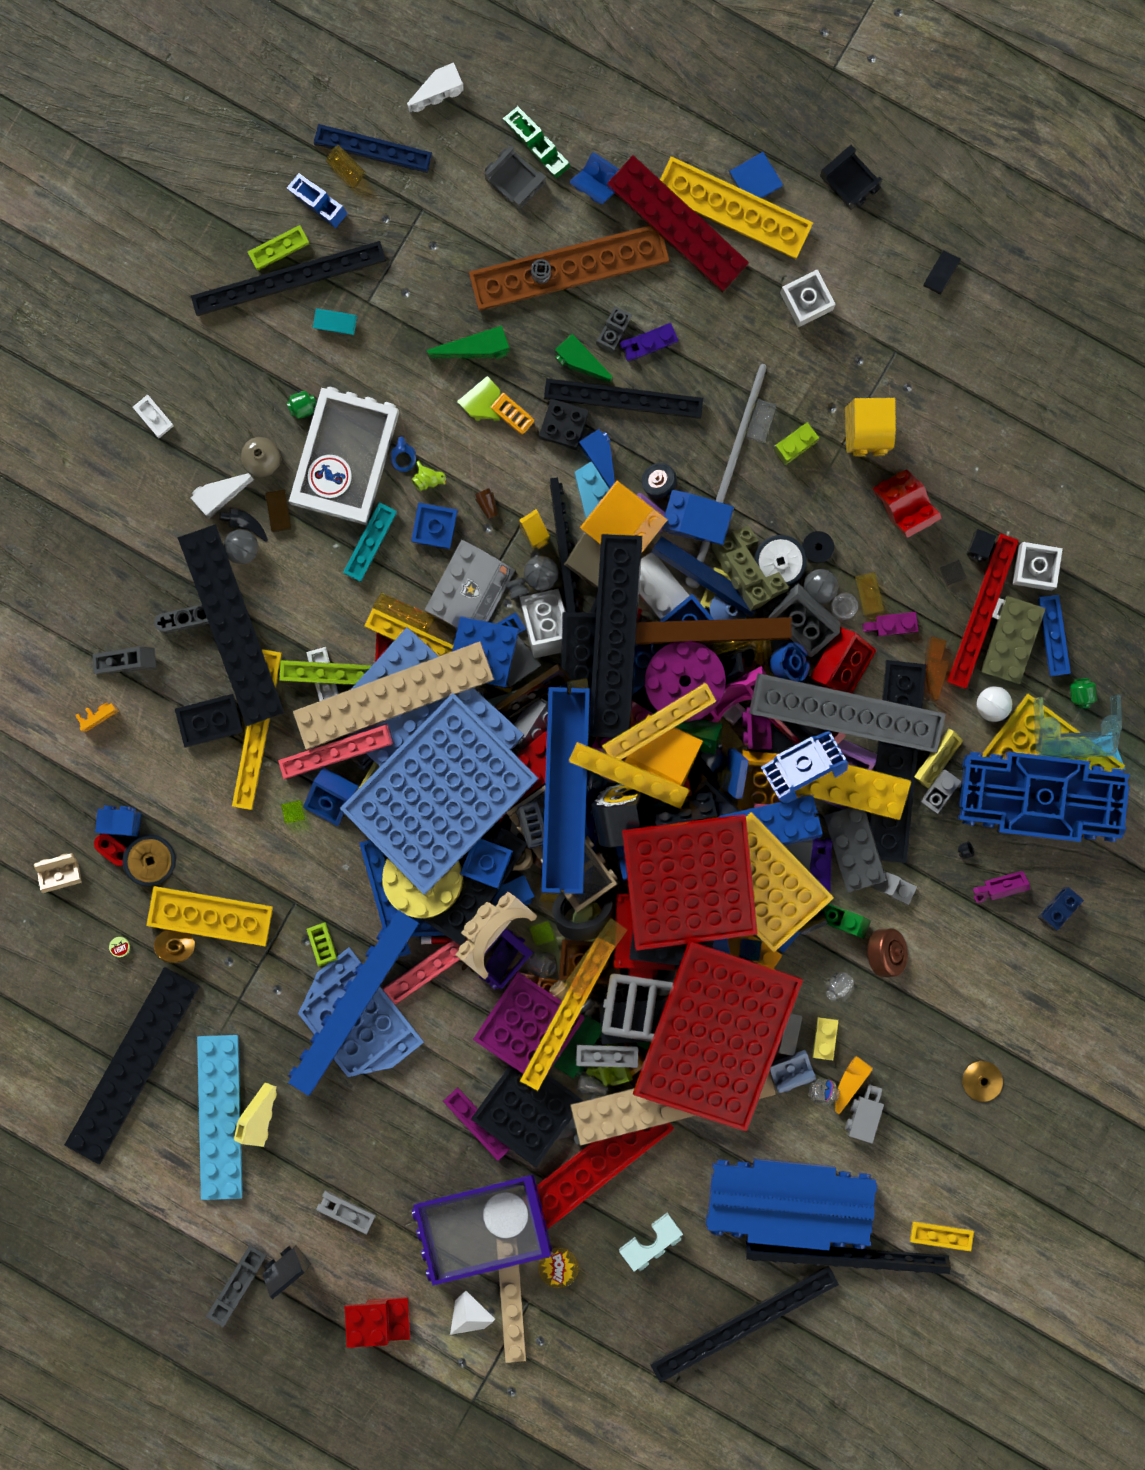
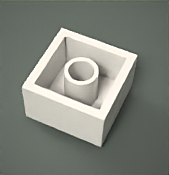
(807, 298)
(1037, 566)

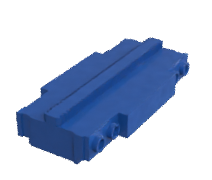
(1043, 796)
(791, 1204)

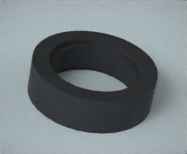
(585, 930)

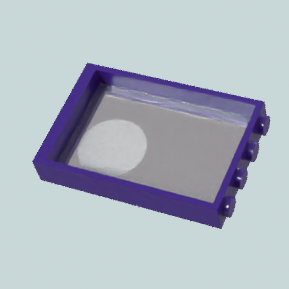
(482, 1230)

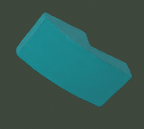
(335, 321)

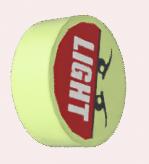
(119, 947)

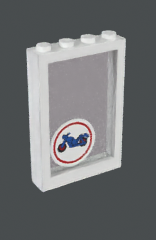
(344, 455)

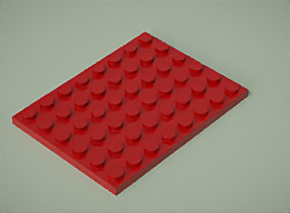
(717, 1036)

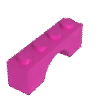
(735, 692)

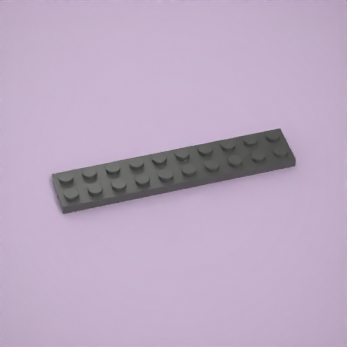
(846, 713)

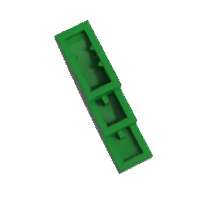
(536, 142)

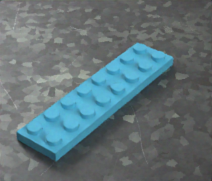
(219, 1117)

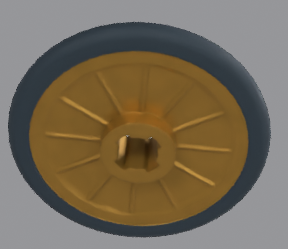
(155, 872)

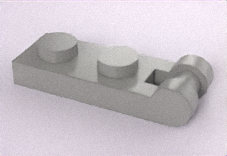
(346, 1212)

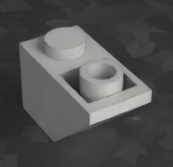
(940, 791)

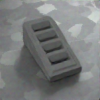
(536, 815)

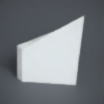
(469, 1315)

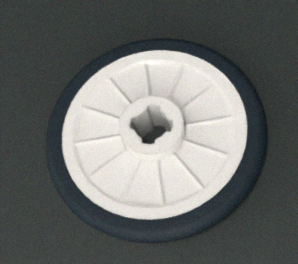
(786, 547)

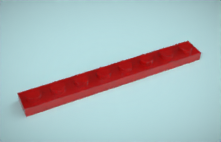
(982, 611)

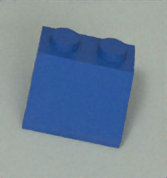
(328, 795)

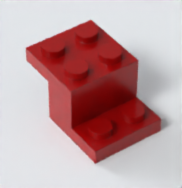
(907, 503)
(377, 1322)

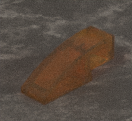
(935, 666)

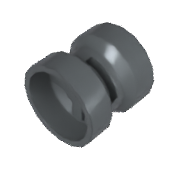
(541, 271)

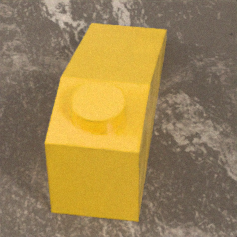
(534, 530)

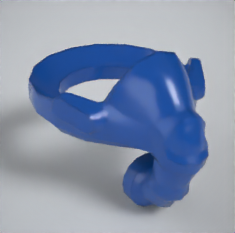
(402, 446)

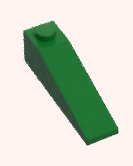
(481, 345)

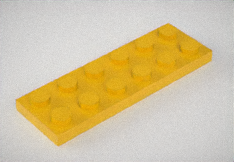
(862, 790)
(209, 916)

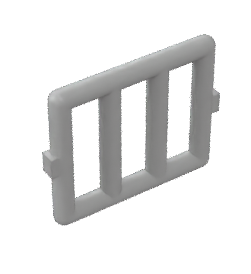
(626, 1032)

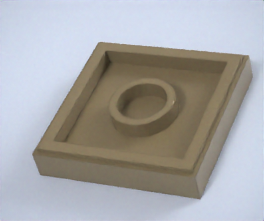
(585, 559)

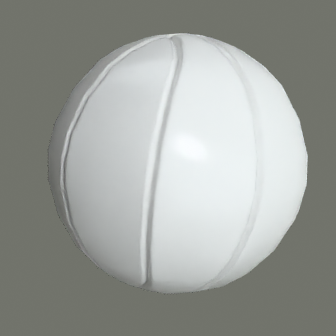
(994, 704)

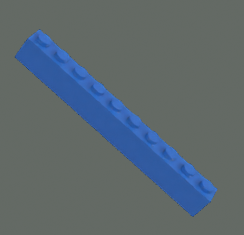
(353, 1003)

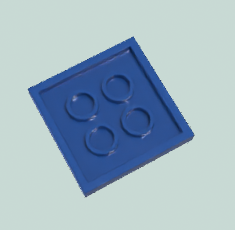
(497, 641)

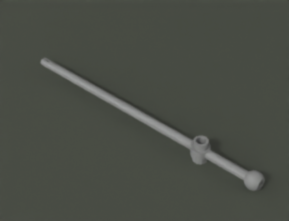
(733, 457)

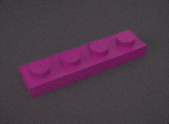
(464, 1110)

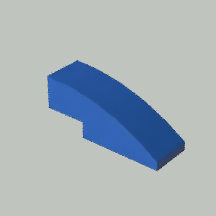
(317, 200)

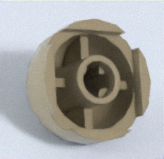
(264, 464)

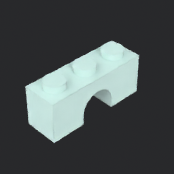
(639, 1255)

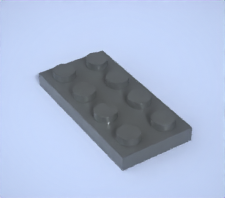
(855, 849)

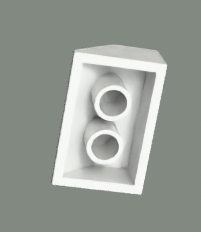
(659, 587)

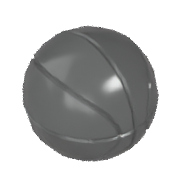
(241, 546)
(541, 573)
(821, 585)

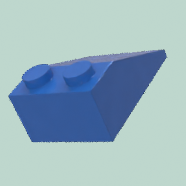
(697, 517)

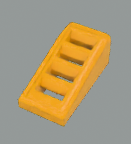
(508, 419)

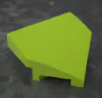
(480, 399)
(610, 1075)

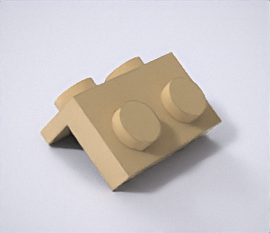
(58, 872)

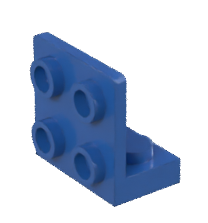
(594, 178)

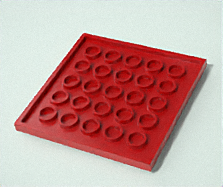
(690, 882)

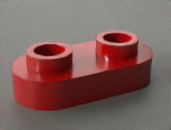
(113, 849)

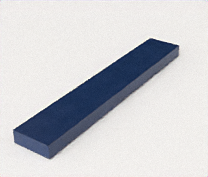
(373, 148)
(700, 573)

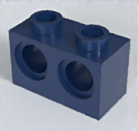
(1060, 908)

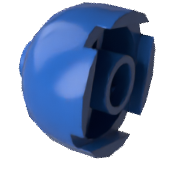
(790, 662)

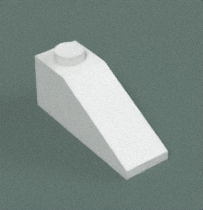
(215, 495)

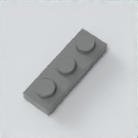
(607, 1056)

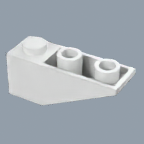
(440, 85)

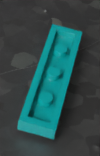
(370, 542)

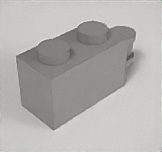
(532, 723)
(865, 1115)

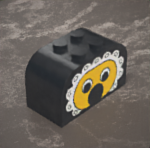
(619, 809)

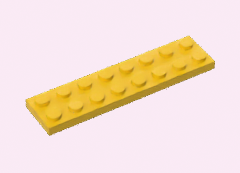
(737, 208)

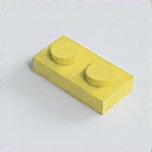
(825, 1038)

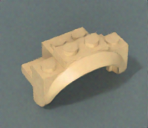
(486, 928)

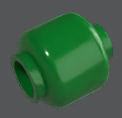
(301, 404)
(1083, 692)

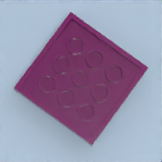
(520, 1023)

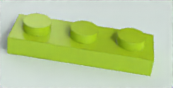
(278, 247)

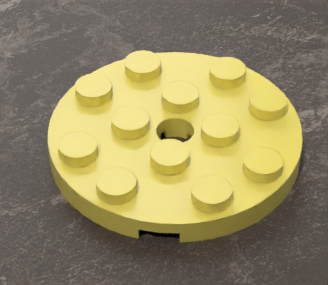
(412, 901)

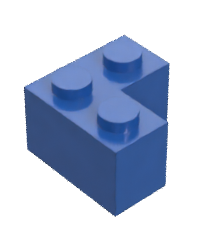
(118, 822)

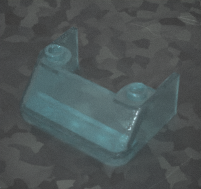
(1076, 745)

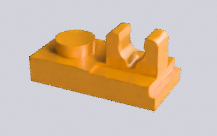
(103, 713)

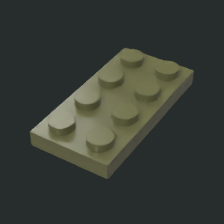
(1013, 639)

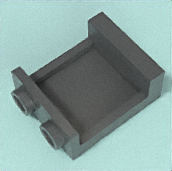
(514, 178)

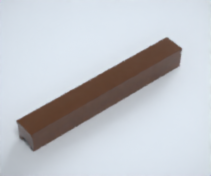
(714, 630)

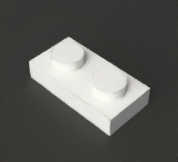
(153, 416)

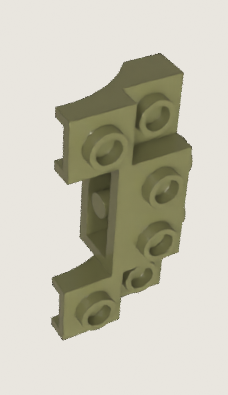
(744, 570)

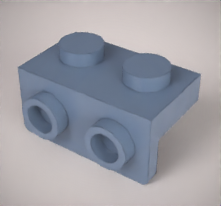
(792, 1071)

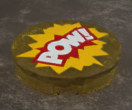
(559, 1269)

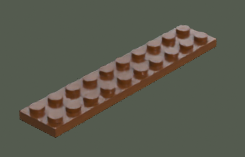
(569, 267)

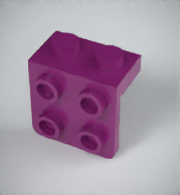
(758, 732)

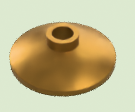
(171, 940)
(973, 1076)

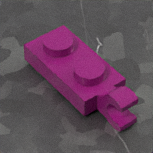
(893, 624)
(1002, 887)

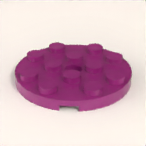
(682, 660)

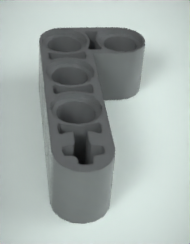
(194, 620)

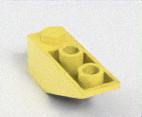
(254, 1122)

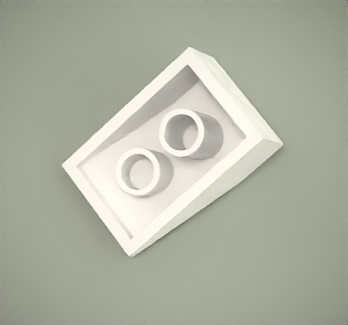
(543, 622)

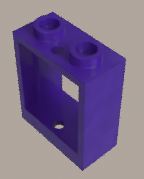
(492, 980)

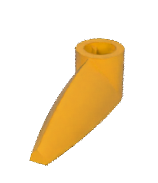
(851, 1082)

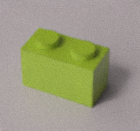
(796, 443)

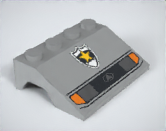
(469, 586)

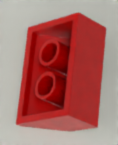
(843, 662)

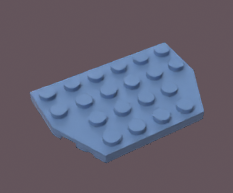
(380, 1035)

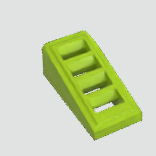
(329, 943)

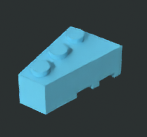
(590, 487)

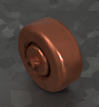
(887, 952)

